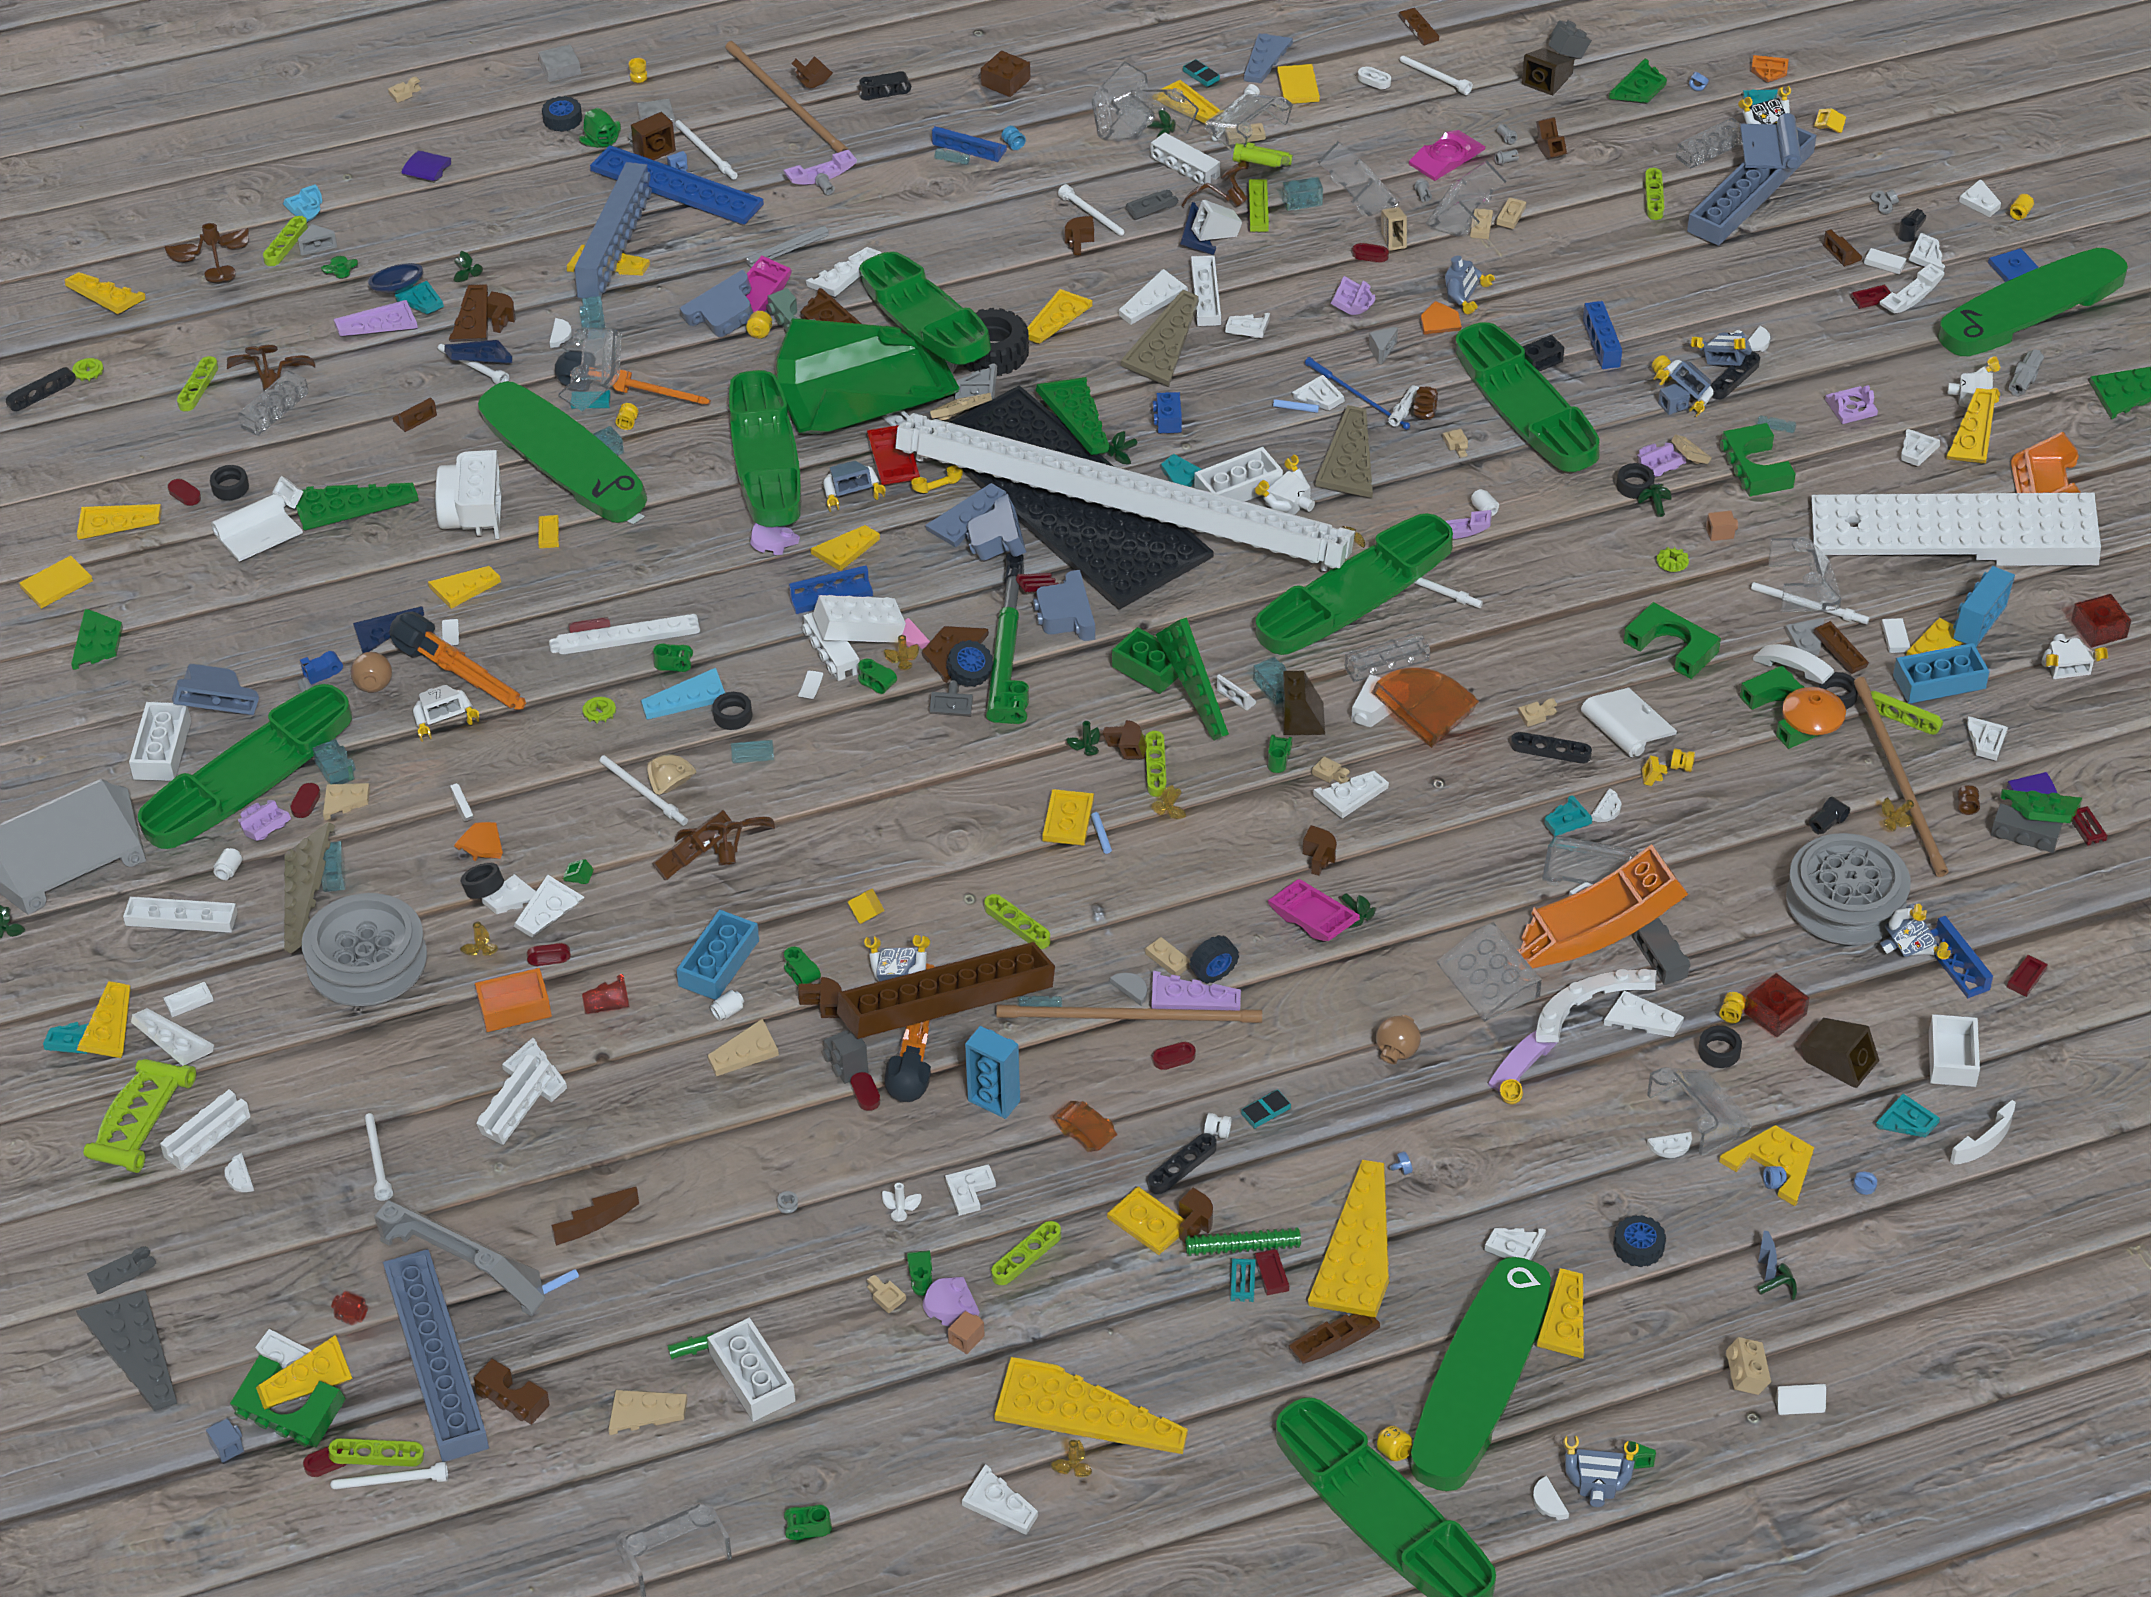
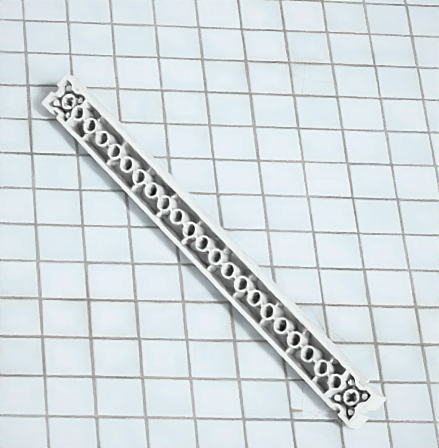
(1126, 490)

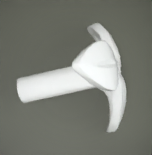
(898, 1202)

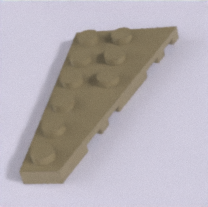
(1161, 345)
(1348, 458)
(302, 878)

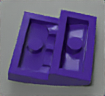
(426, 165)
(2039, 782)

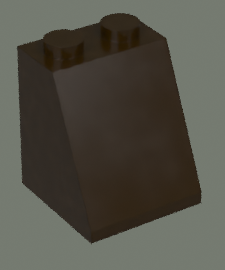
(1546, 70)
(1301, 706)
(1841, 1050)

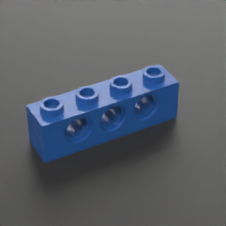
(1602, 335)

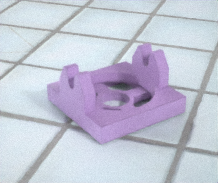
(1846, 415)

